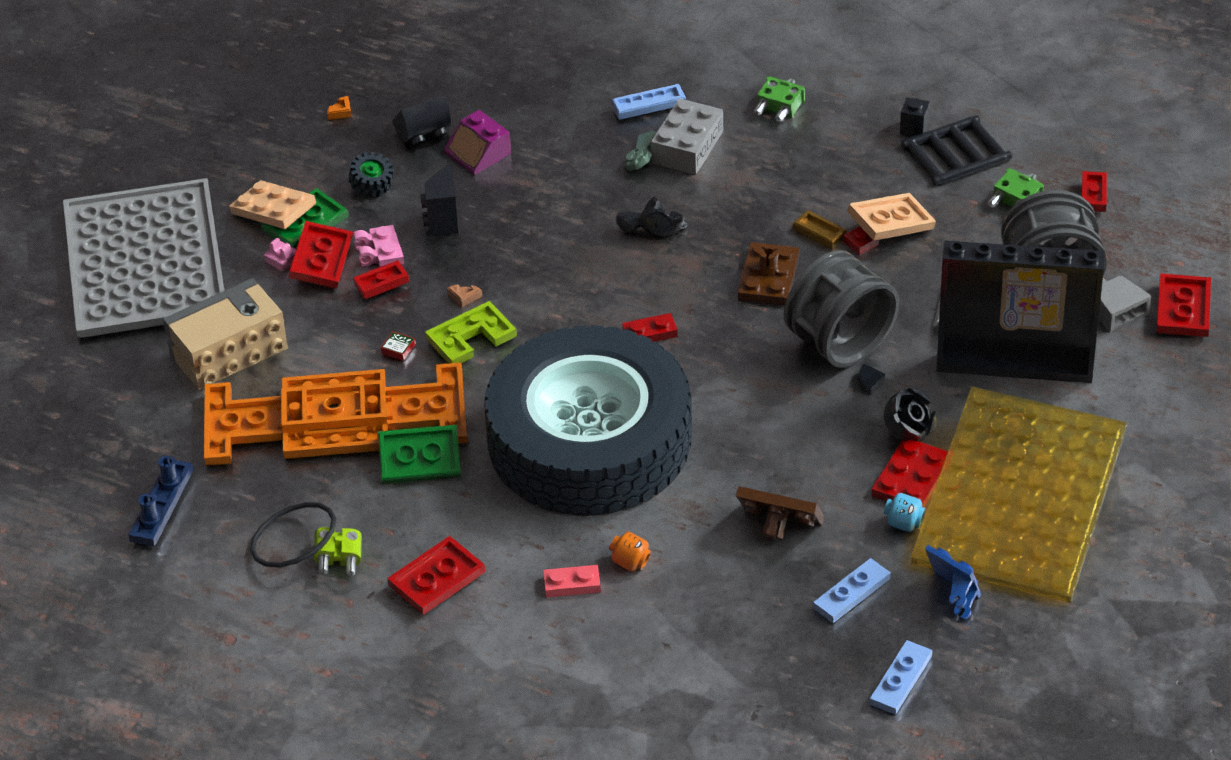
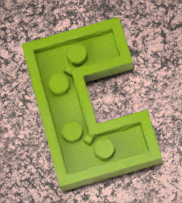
(451, 335)

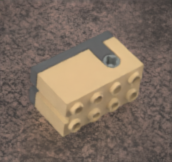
(225, 333)

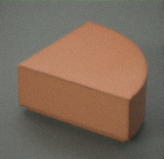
(464, 295)

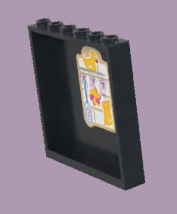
(1019, 311)

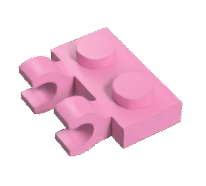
(384, 243)

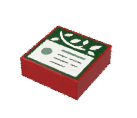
(398, 346)

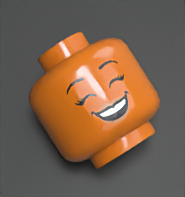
(630, 551)

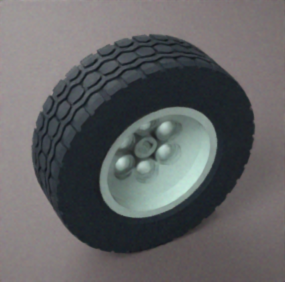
(588, 419)

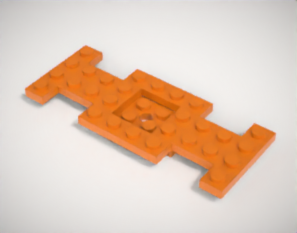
(305, 407)

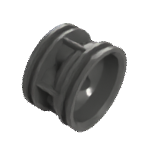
(1055, 217)
(841, 308)

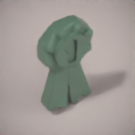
(641, 154)

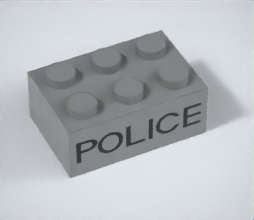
(687, 136)

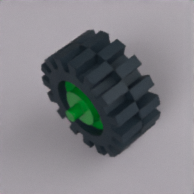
(371, 174)

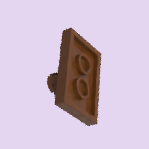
(768, 273)
(778, 510)

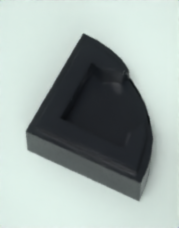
(870, 378)

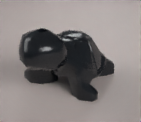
(652, 220)

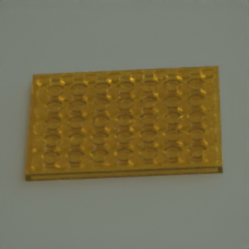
(1021, 492)

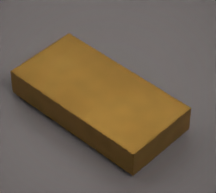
(819, 229)

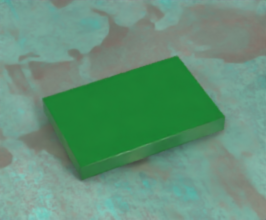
(324, 212)
(419, 454)

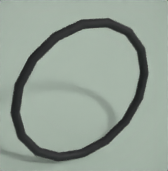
(291, 508)

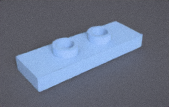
(647, 101)
(851, 590)
(900, 677)

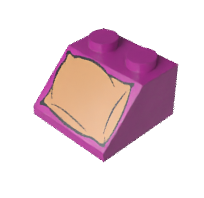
(478, 142)

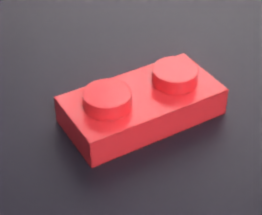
(572, 581)

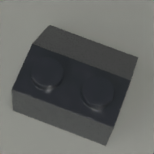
(440, 203)

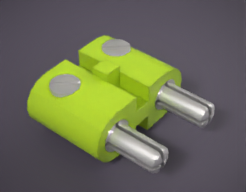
(340, 547)

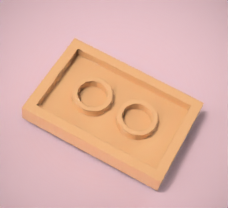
(272, 204)
(891, 216)

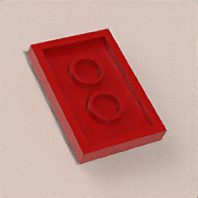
(321, 254)
(1184, 305)
(911, 471)
(436, 575)

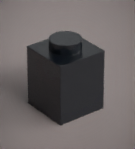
(914, 116)

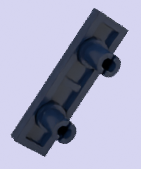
(161, 501)

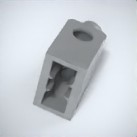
(1122, 303)

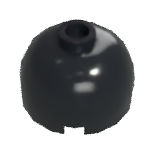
(909, 415)

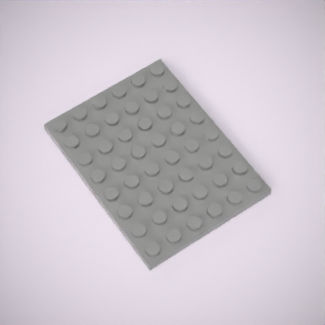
(141, 255)

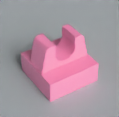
(279, 254)

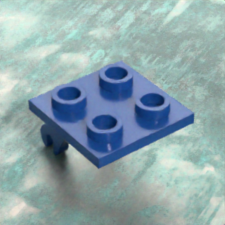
(961, 576)

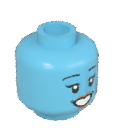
(904, 512)

